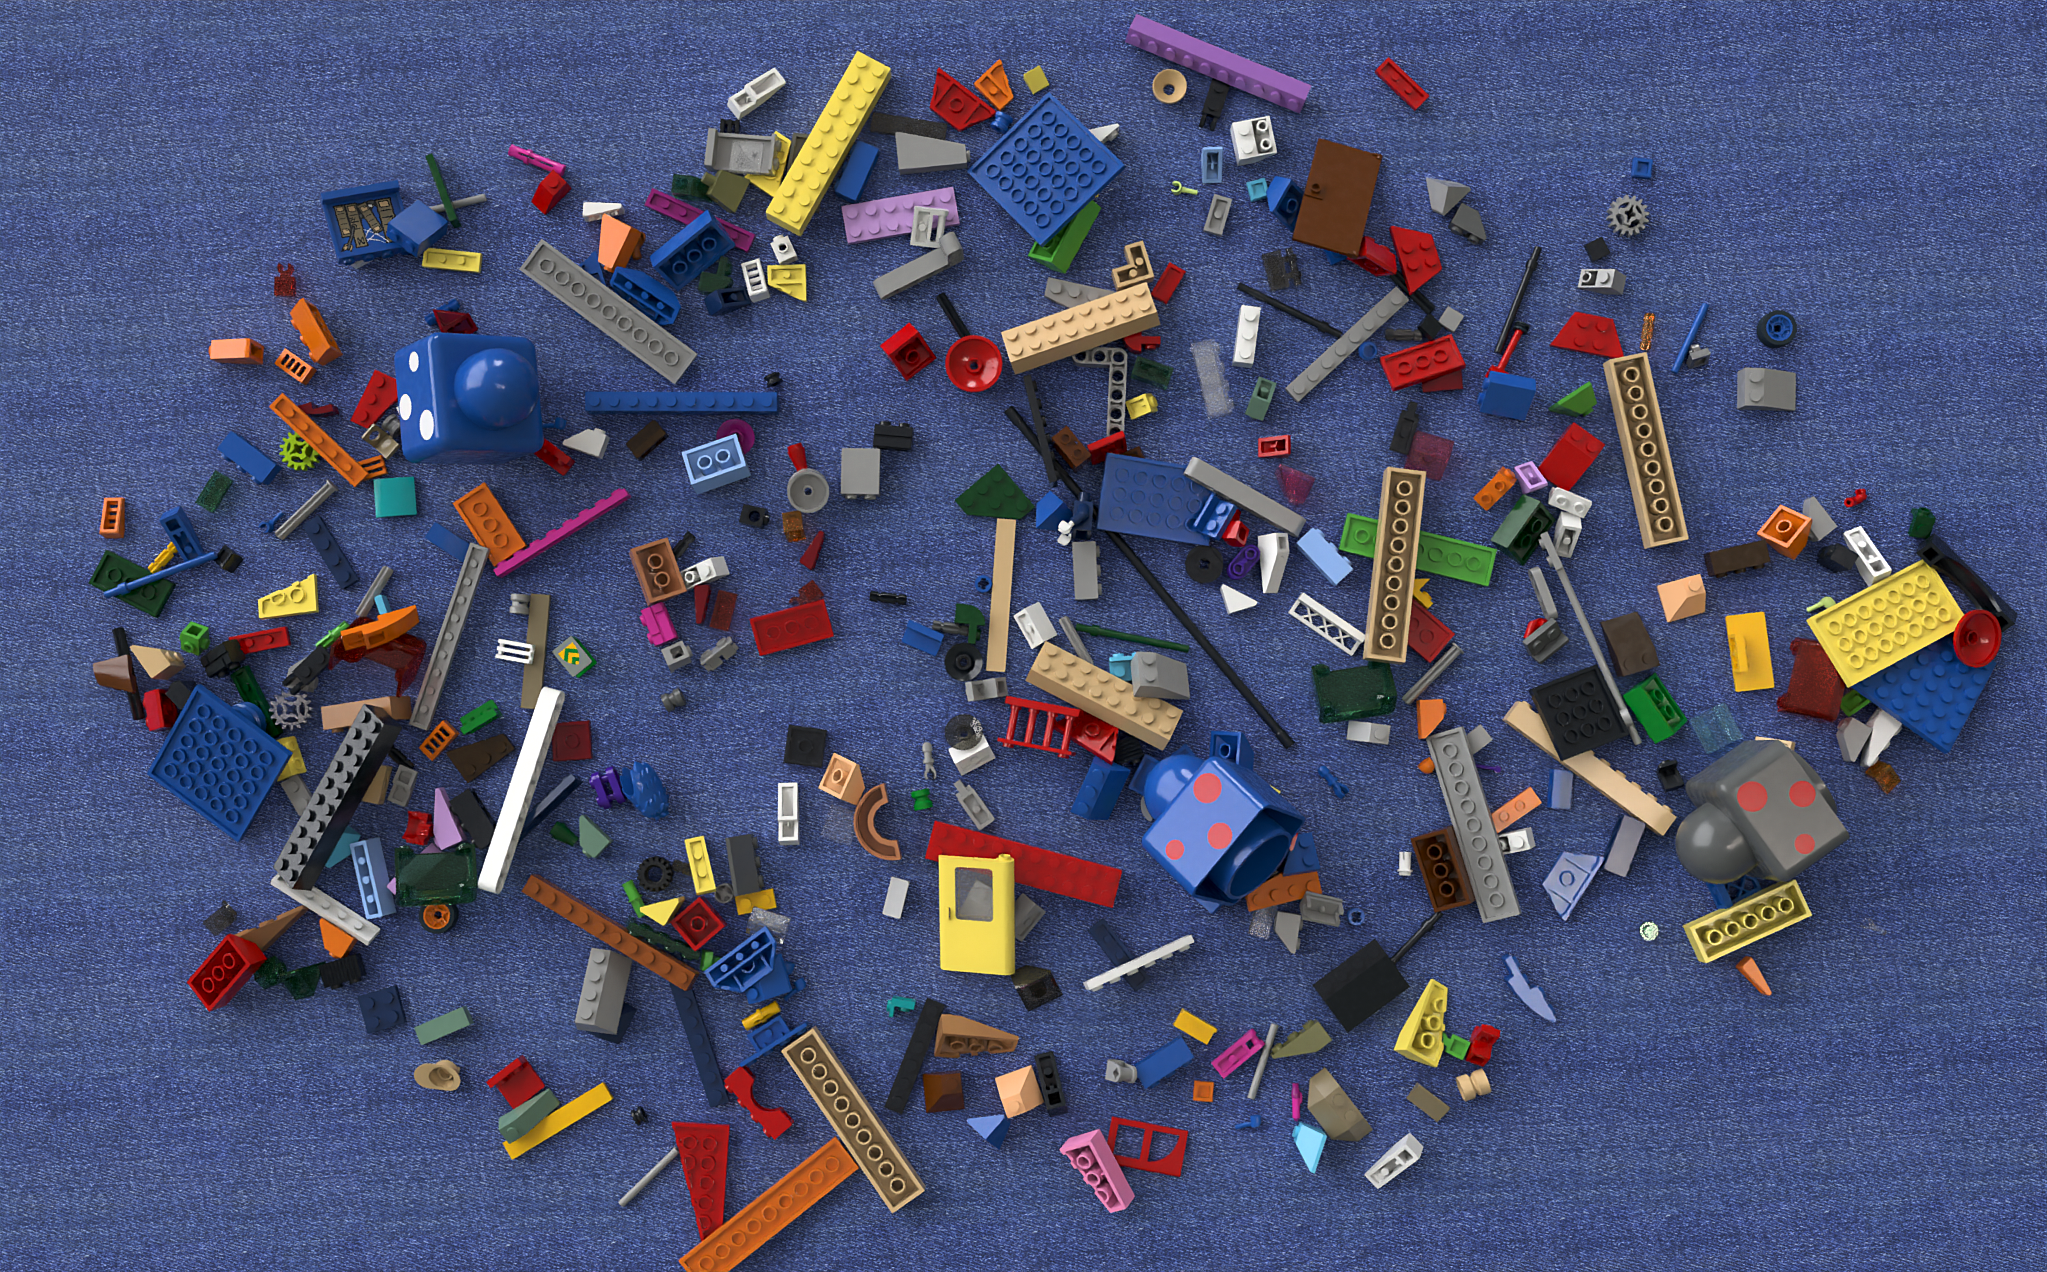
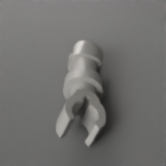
(928, 761)

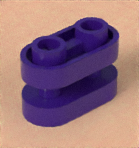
(1243, 562)
(599, 782)

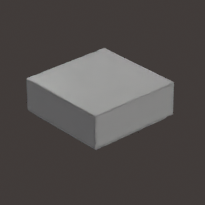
(1450, 319)

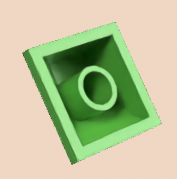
(1577, 402)

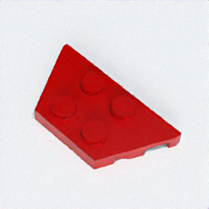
(957, 104)
(1416, 256)
(1590, 336)
(1093, 735)

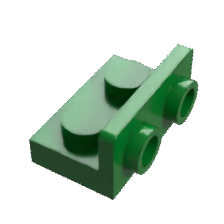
(480, 717)

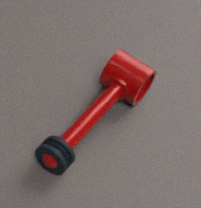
(1520, 329)

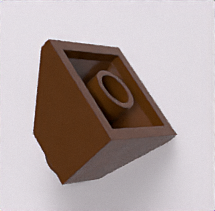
(943, 1091)

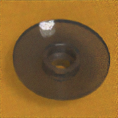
(963, 724)

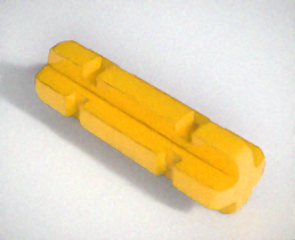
(163, 558)

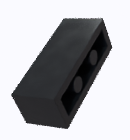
(474, 818)

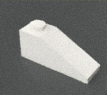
(1870, 562)
(1395, 1161)

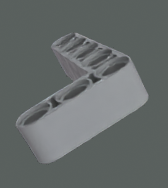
(922, 268)
(1113, 386)

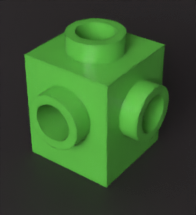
(195, 638)

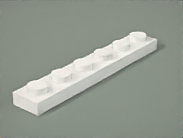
(331, 911)
(1131, 967)

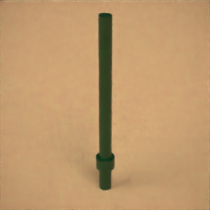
(1094, 630)

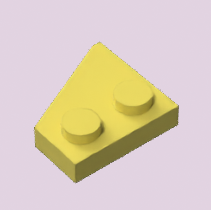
(789, 280)

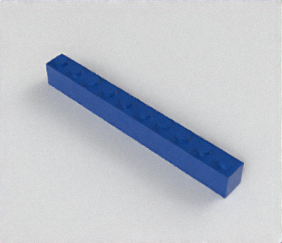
(682, 403)

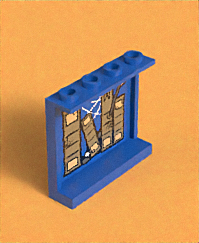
(360, 219)

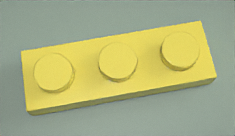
(452, 260)
(700, 865)

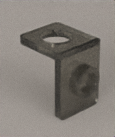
(220, 919)

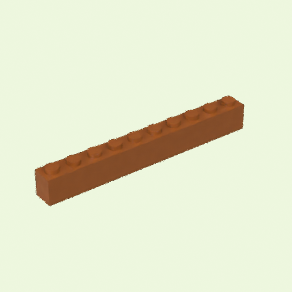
(610, 932)

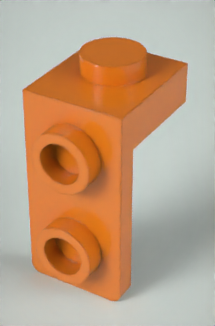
(1495, 488)

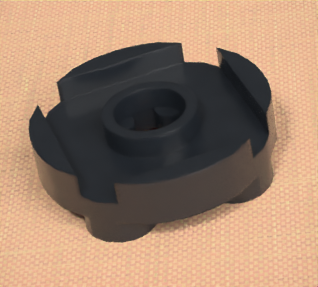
(1214, 566)

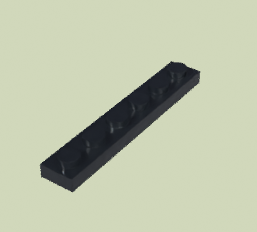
(1040, 423)
(914, 1055)

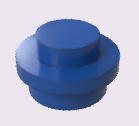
(1367, 351)

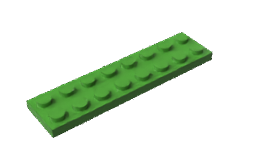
(1435, 552)

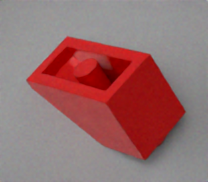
(550, 192)

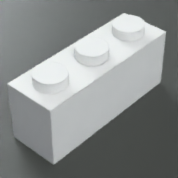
(1246, 336)

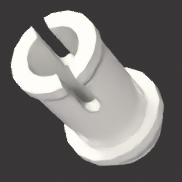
(1405, 864)

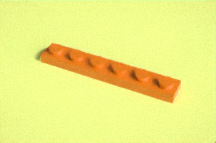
(319, 440)

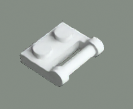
(923, 224)

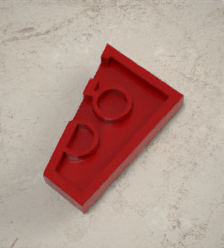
(376, 400)

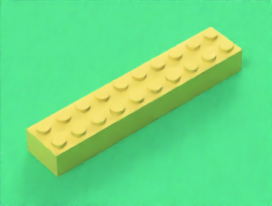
(828, 143)

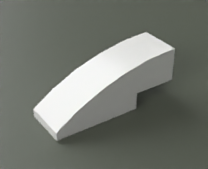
(755, 93)
(788, 814)

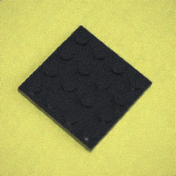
(1579, 712)

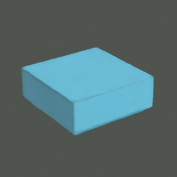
(1257, 189)
(382, 604)

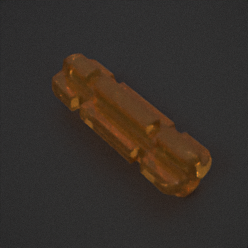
(1647, 331)

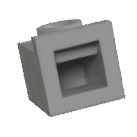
(672, 652)

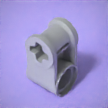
(1120, 1071)

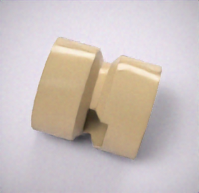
(1473, 1084)

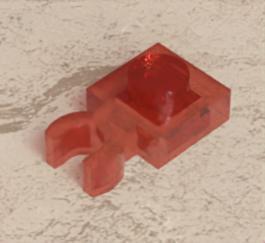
(285, 284)
(808, 593)

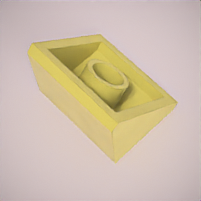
(663, 911)

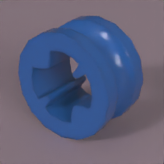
(988, 587)
(1349, 917)

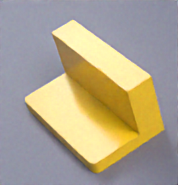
(1194, 1026)

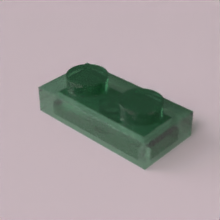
(214, 491)

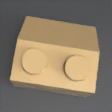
(159, 662)

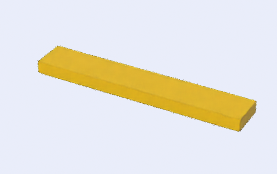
(560, 1119)

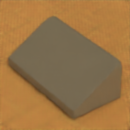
(1427, 1102)

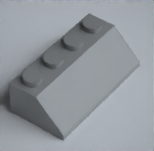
(603, 992)

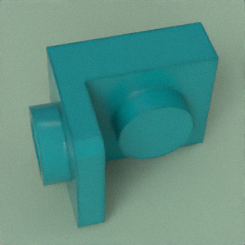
(903, 1003)

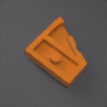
(995, 86)

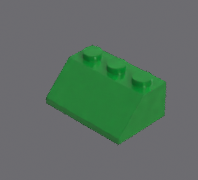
(1655, 708)

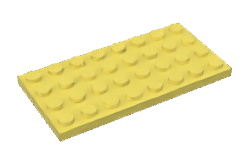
(1886, 622)

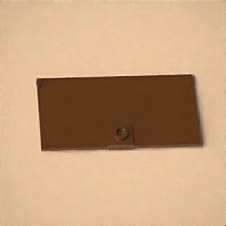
(1337, 198)

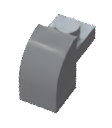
(986, 689)

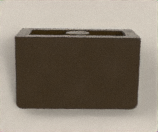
(647, 440)

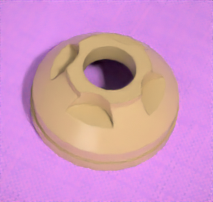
(1172, 78)

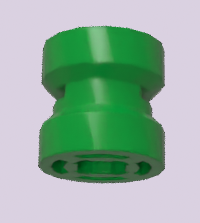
(921, 799)

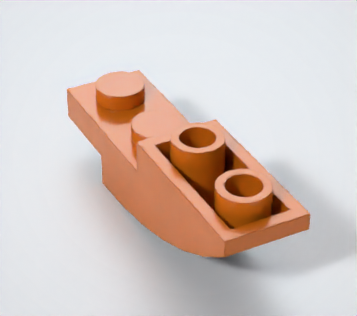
(382, 631)

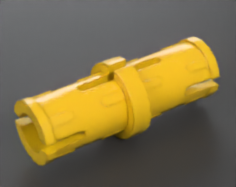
(761, 1015)

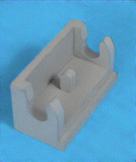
(1321, 908)

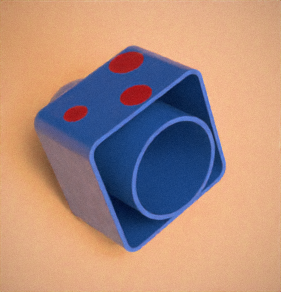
(1216, 826)

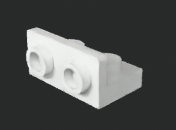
(1569, 502)

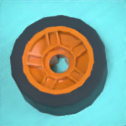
(432, 923)

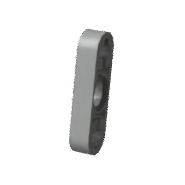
(1542, 593)

